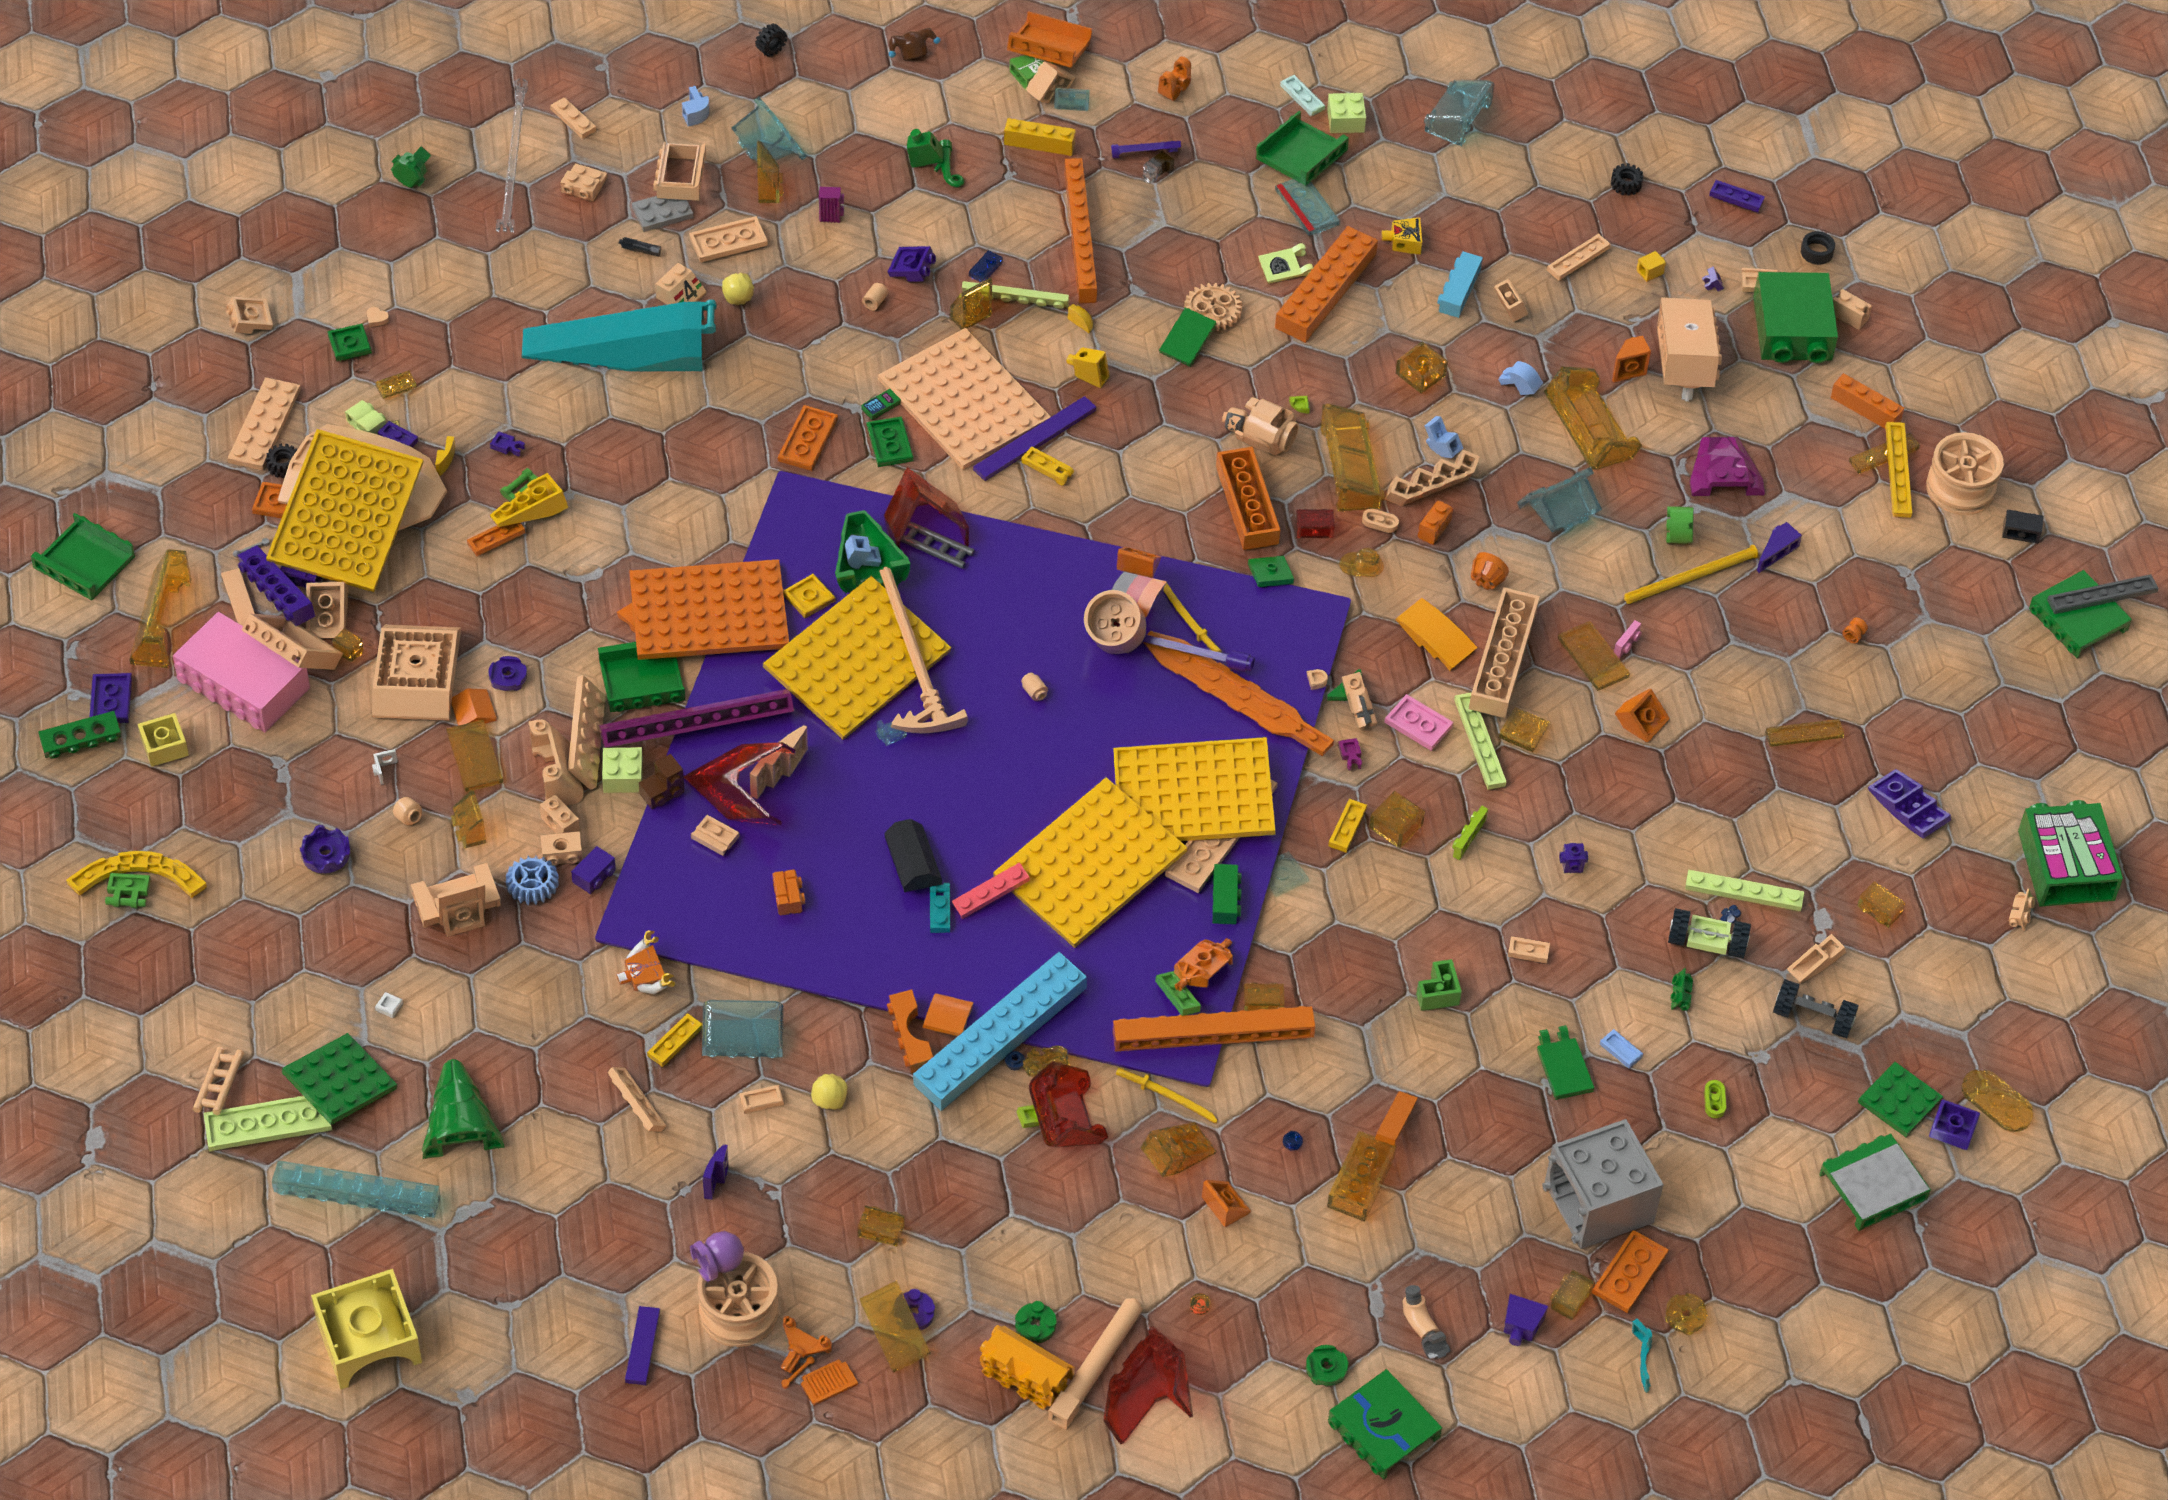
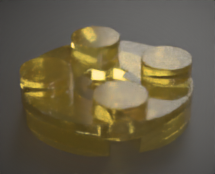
(1682, 1323)

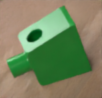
(924, 149)

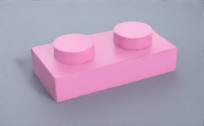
(1625, 642)

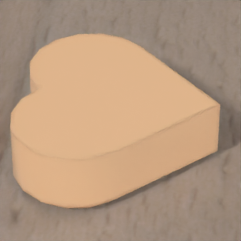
(377, 317)

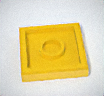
(809, 596)

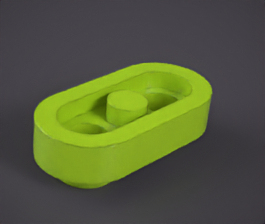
(1715, 1101)

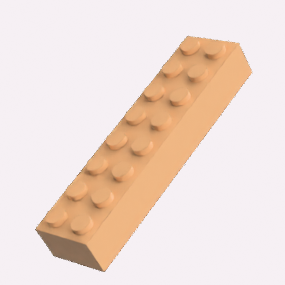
(1504, 652)

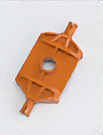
(1195, 970)

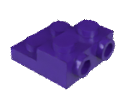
(912, 263)

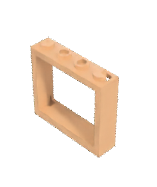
(292, 643)

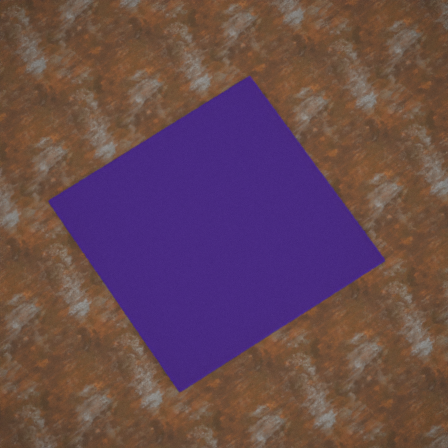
(973, 786)

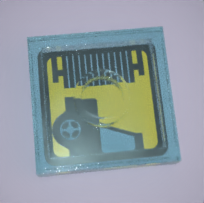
(1286, 875)

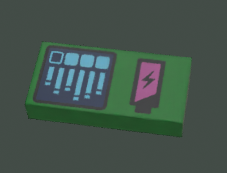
(880, 404)

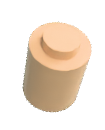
(875, 296)

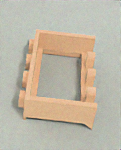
(677, 190)

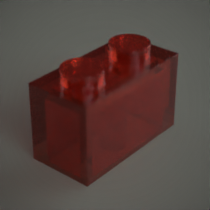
(1315, 523)

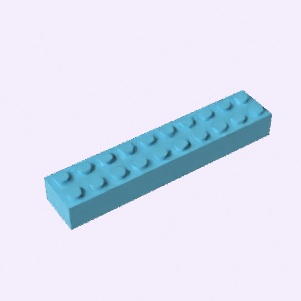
(999, 1031)

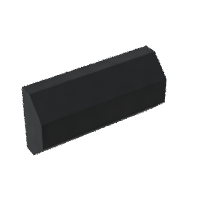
(912, 855)

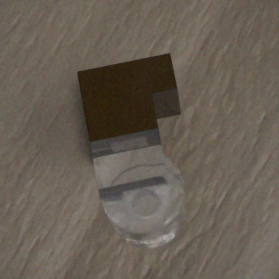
(1157, 166)

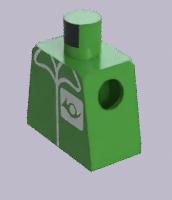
(1025, 68)

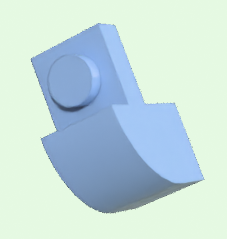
(696, 109)
(1523, 376)
(1440, 441)
(861, 553)

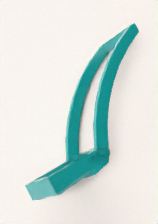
(1645, 1336)

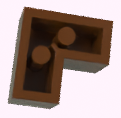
(664, 784)

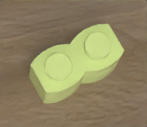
(365, 418)

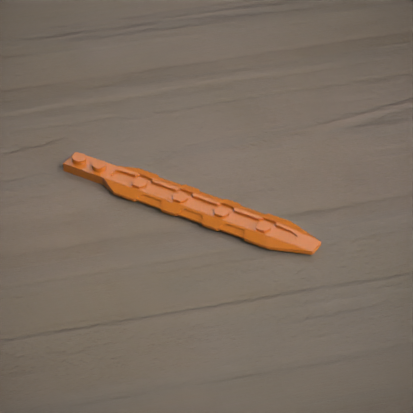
(1240, 694)

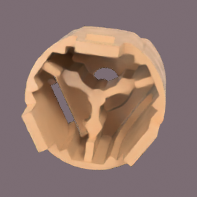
(1269, 427)

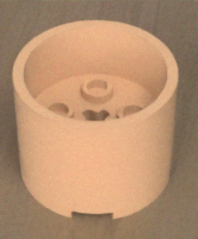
(1115, 607)

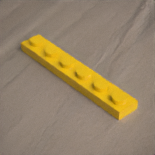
(1898, 469)

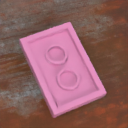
(1418, 722)

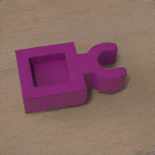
(1351, 752)

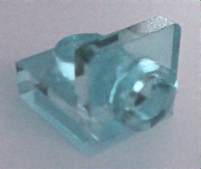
(888, 734)

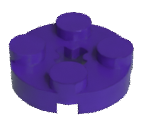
(507, 682)
(924, 1305)

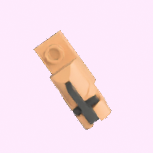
(1359, 700)

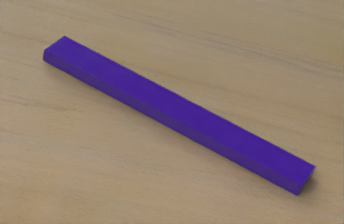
(1035, 437)

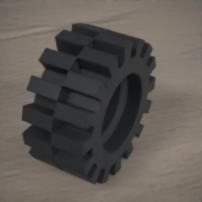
(771, 39)
(1627, 172)
(276, 454)

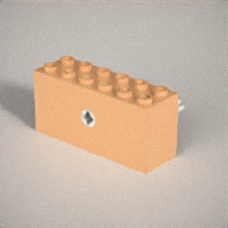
(1688, 344)

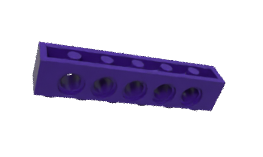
(276, 586)

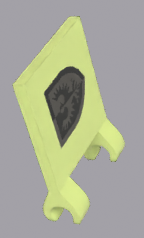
(1283, 264)

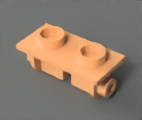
(2024, 903)

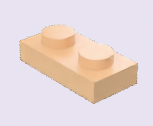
(1529, 949)

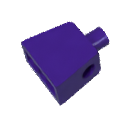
(1523, 1319)

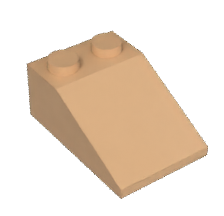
(330, 608)

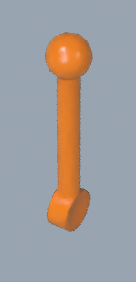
(786, 1382)

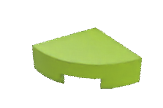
(1300, 403)

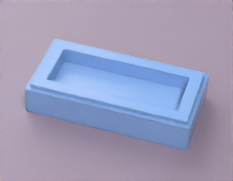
(1621, 1049)

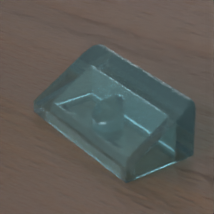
(1071, 99)

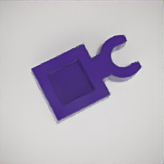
(505, 443)

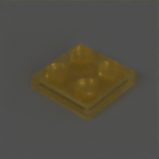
(1524, 729)

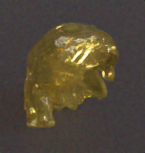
(1037, 1062)

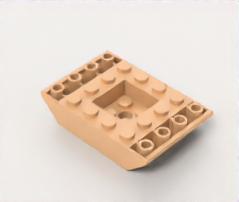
(417, 689)

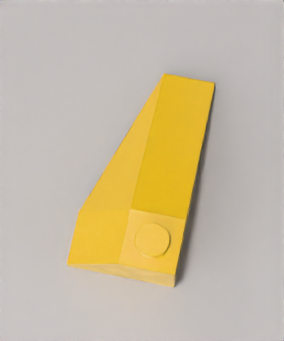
(537, 501)

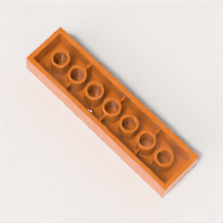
(1326, 284)

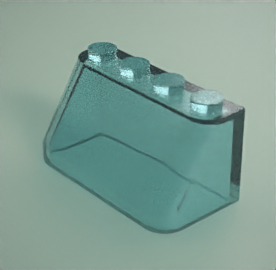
(742, 1028)

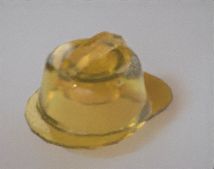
(1362, 563)

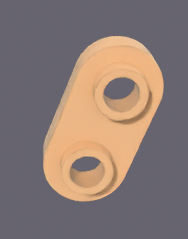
(1381, 520)

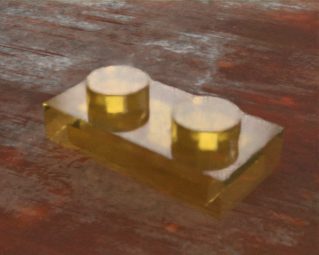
(395, 384)

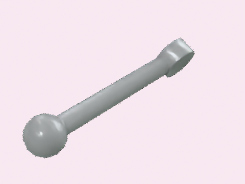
(265, 542)

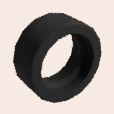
(1817, 238)

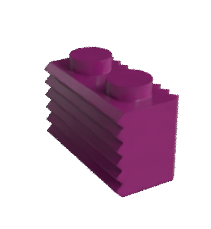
(830, 204)

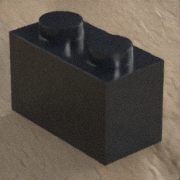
(2022, 526)

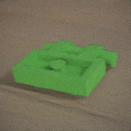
(127, 885)

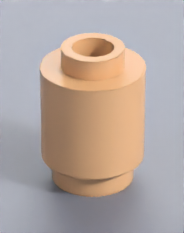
(1034, 686)

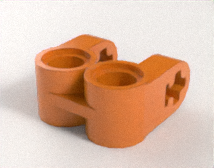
(1176, 81)

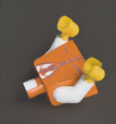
(644, 968)

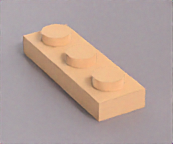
(573, 118)

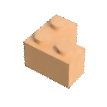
(1048, 78)

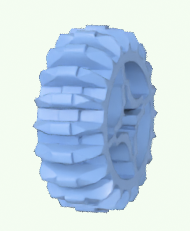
(531, 885)

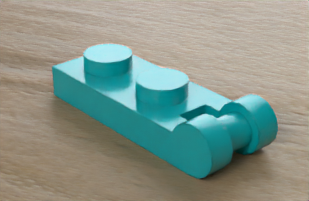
(940, 909)

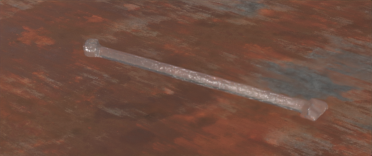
(506, 220)

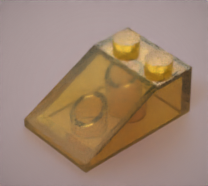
(768, 176)
(972, 305)

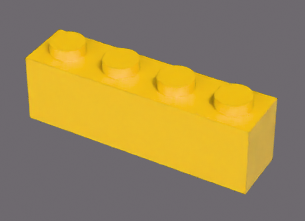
(1039, 137)

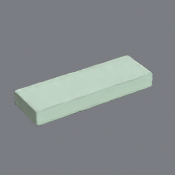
(1302, 95)

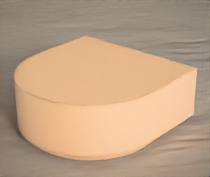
(1317, 678)

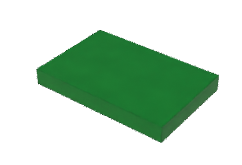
(1187, 337)
(889, 441)

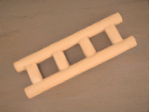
(223, 1090)

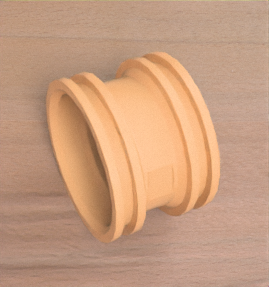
(1964, 473)
(738, 1293)

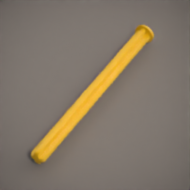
(1691, 574)

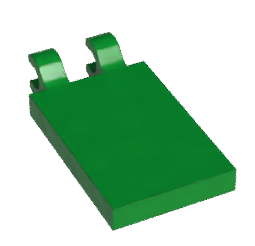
(1564, 1065)

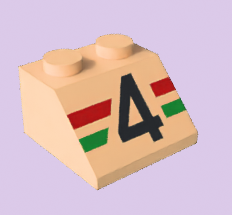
(679, 286)

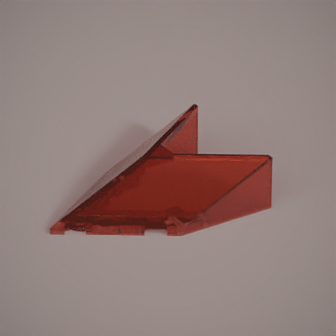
(916, 492)
(720, 785)
(1149, 1374)

